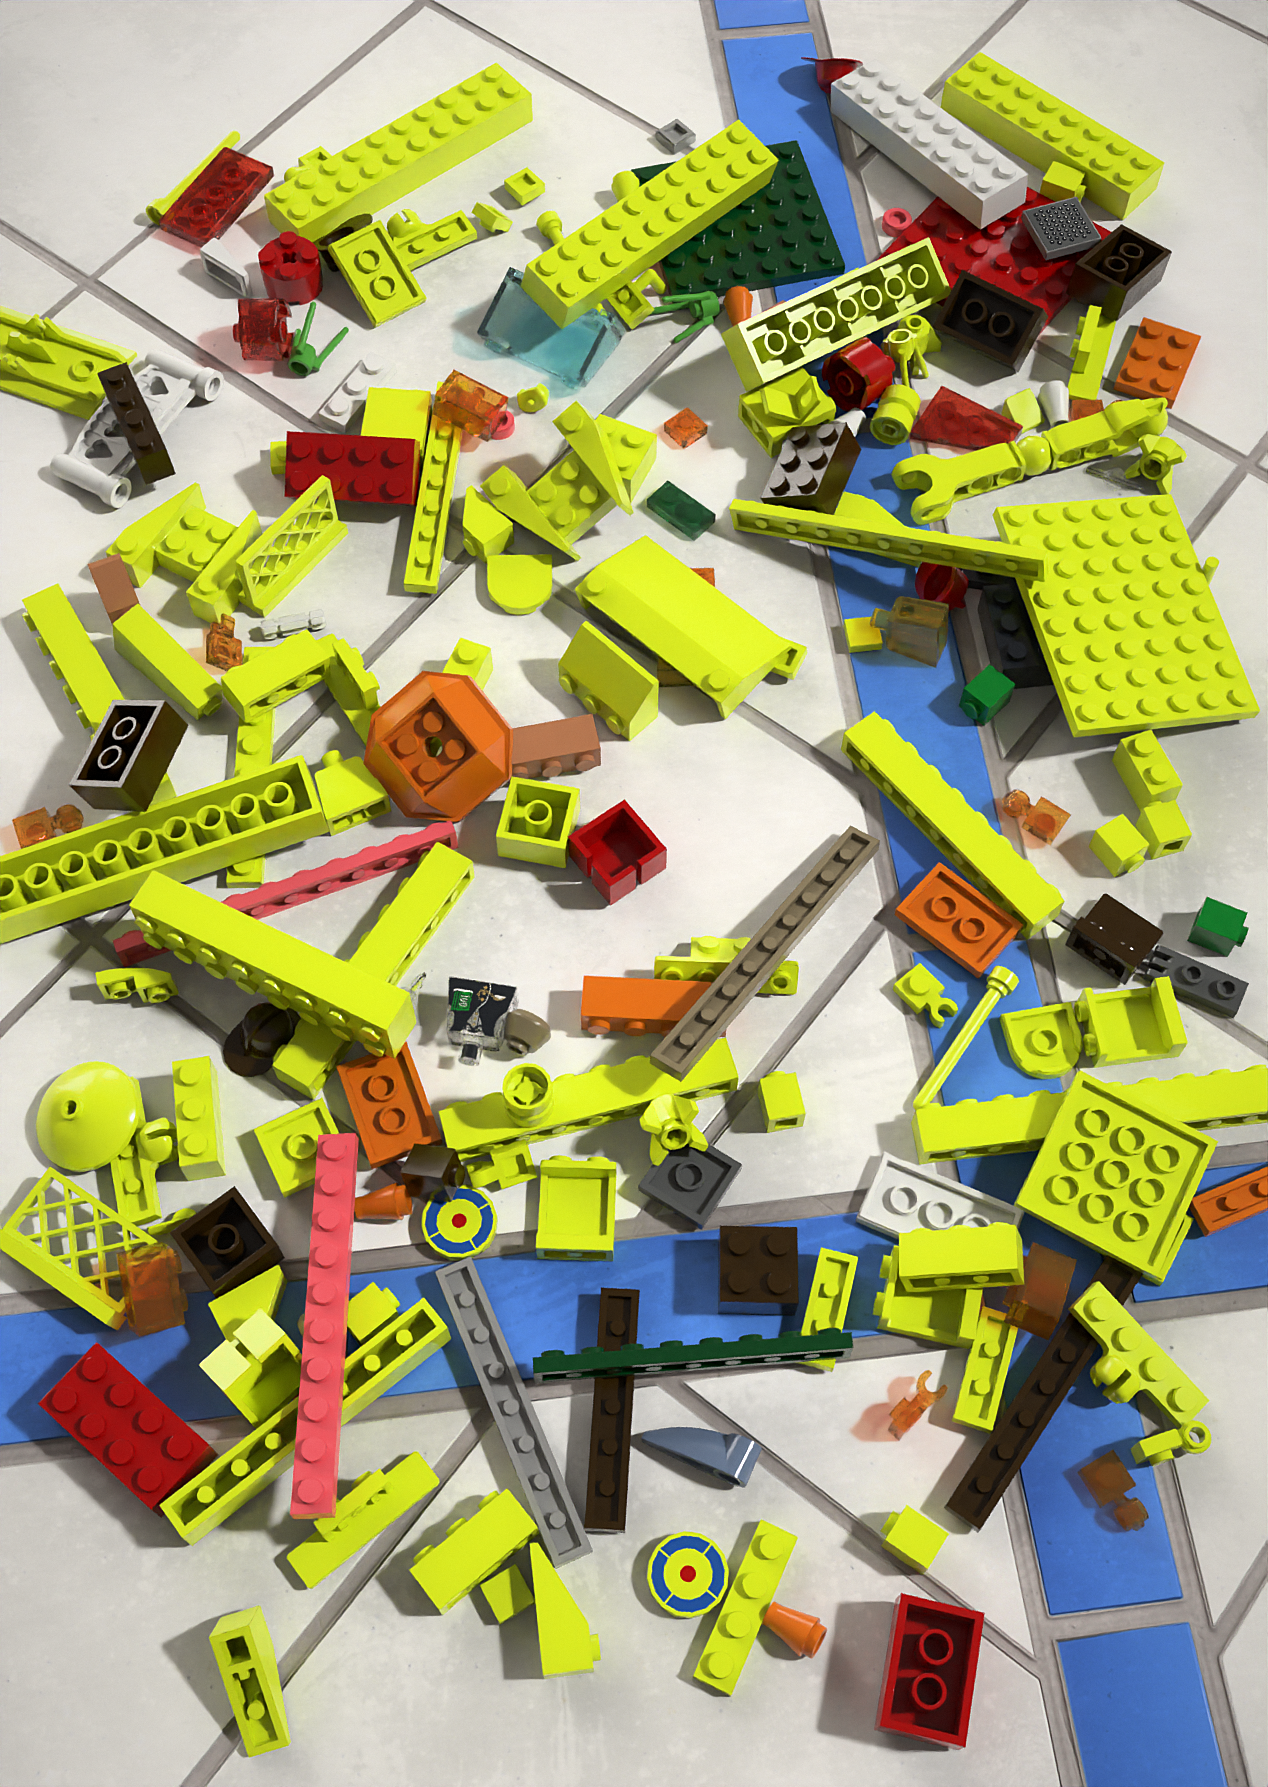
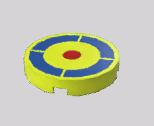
(460, 1226)
(687, 1574)

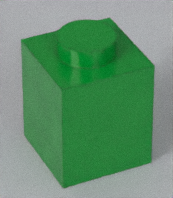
(986, 695)
(1218, 927)

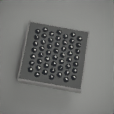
(1061, 228)

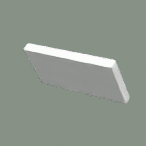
(914, 1197)

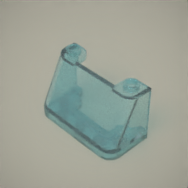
(527, 332)

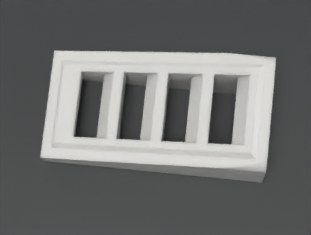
(225, 268)

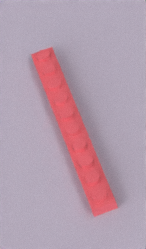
(314, 883)
(325, 1329)

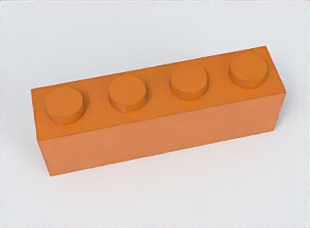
(637, 1004)

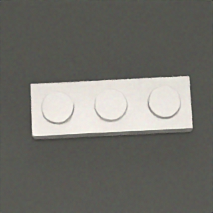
(351, 397)

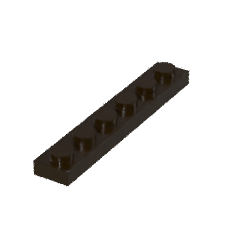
(611, 1417)

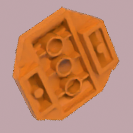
(473, 755)

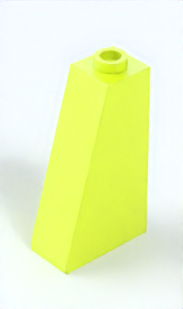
(166, 663)

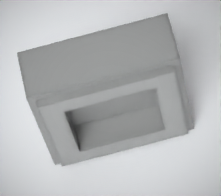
(675, 136)

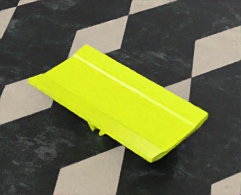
(55, 363)

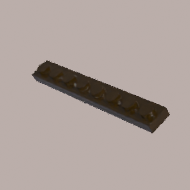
(1033, 1406)

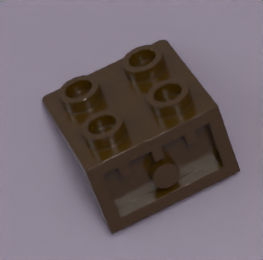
(1114, 938)

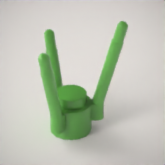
(701, 306)
(303, 355)

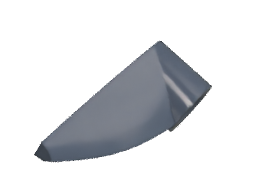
(715, 1453)

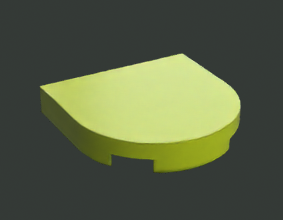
(519, 581)
(1043, 1040)

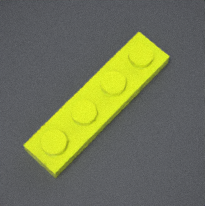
(745, 1608)

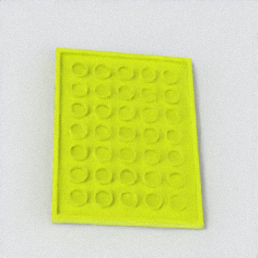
(1127, 616)

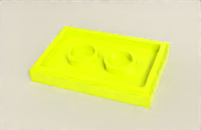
(377, 273)

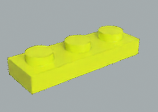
(829, 1297)
(985, 1371)

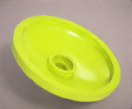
(102, 1120)

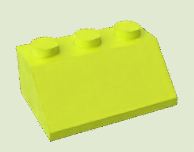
(609, 682)

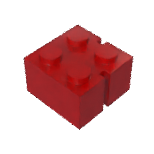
(617, 852)

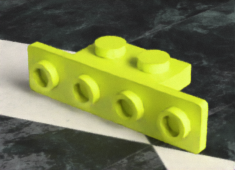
(1090, 354)
(351, 684)
(712, 955)
(361, 1516)

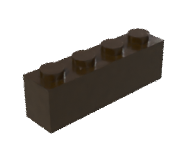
(136, 423)

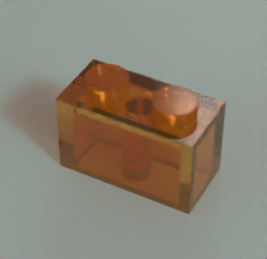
(470, 405)
(152, 1288)
(1041, 1299)

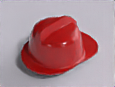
(832, 69)
(941, 584)

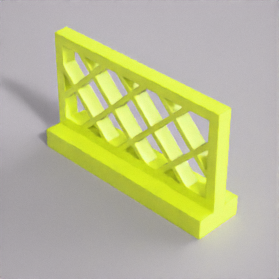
(291, 563)
(51, 1268)

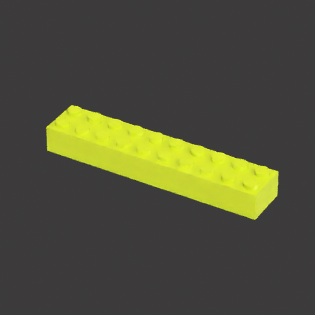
(402, 155)
(648, 224)
(174, 837)

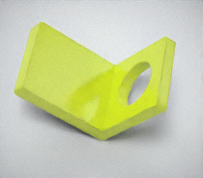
(791, 407)

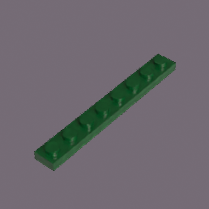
(708, 1354)

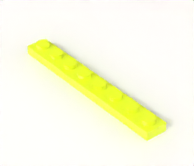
(433, 506)
(252, 753)

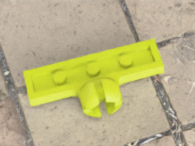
(425, 242)
(136, 1167)
(1133, 1359)

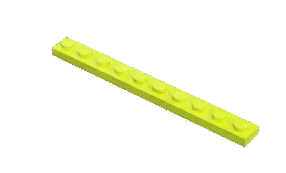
(891, 540)

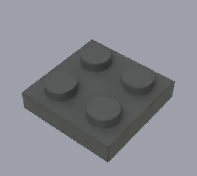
(691, 1182)

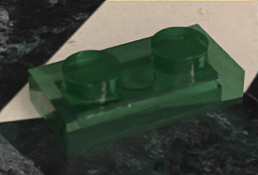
(681, 510)

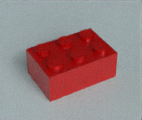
(930, 1672)

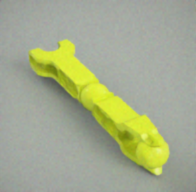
(990, 468)

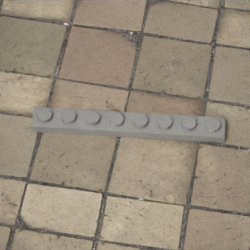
(514, 1413)

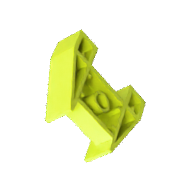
(571, 493)
(193, 546)

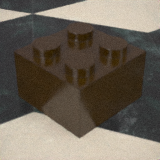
(227, 1243)
(757, 1270)

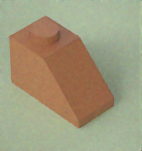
(113, 586)

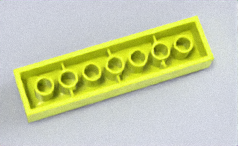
(1049, 130)
(836, 314)
(274, 965)

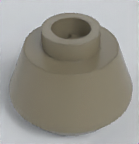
(525, 1032)

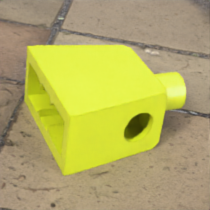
(349, 792)

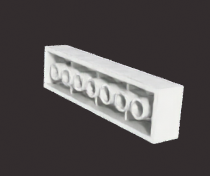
(929, 143)

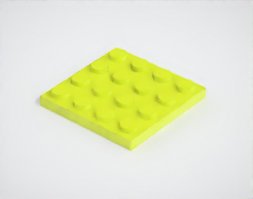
(1116, 1174)

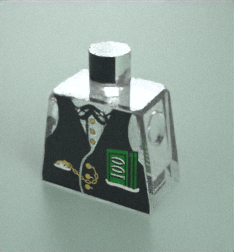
(478, 1016)

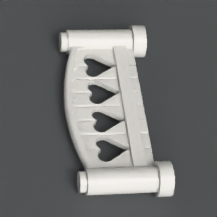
(106, 475)

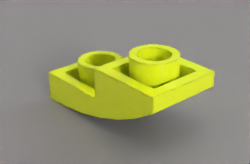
(151, 984)

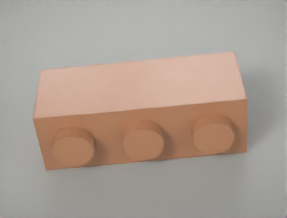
(555, 747)

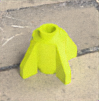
(926, 336)
(1157, 461)
(671, 1126)

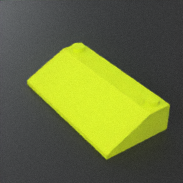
(684, 621)

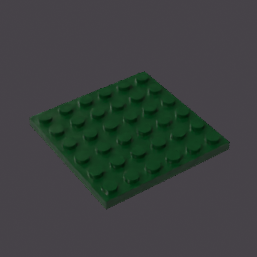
(762, 242)

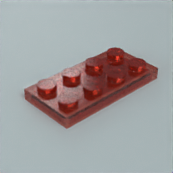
(216, 197)

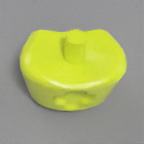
(533, 398)

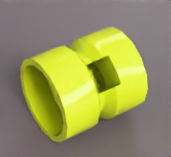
(895, 414)
(528, 1095)

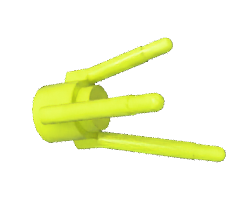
(900, 347)

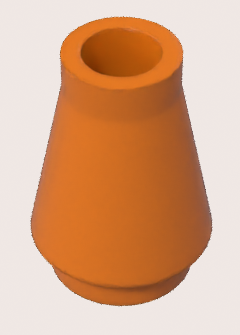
(738, 304)
(385, 1203)
(798, 1630)

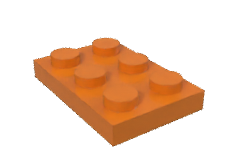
(1157, 361)
(958, 920)
(388, 1106)

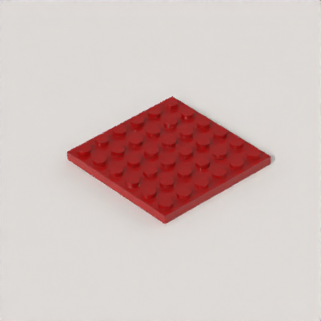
(997, 253)

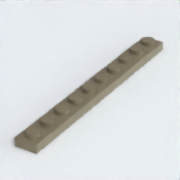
(763, 954)

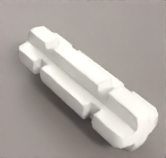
(293, 624)

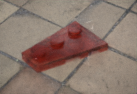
(963, 423)

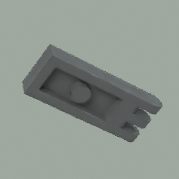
(1197, 981)

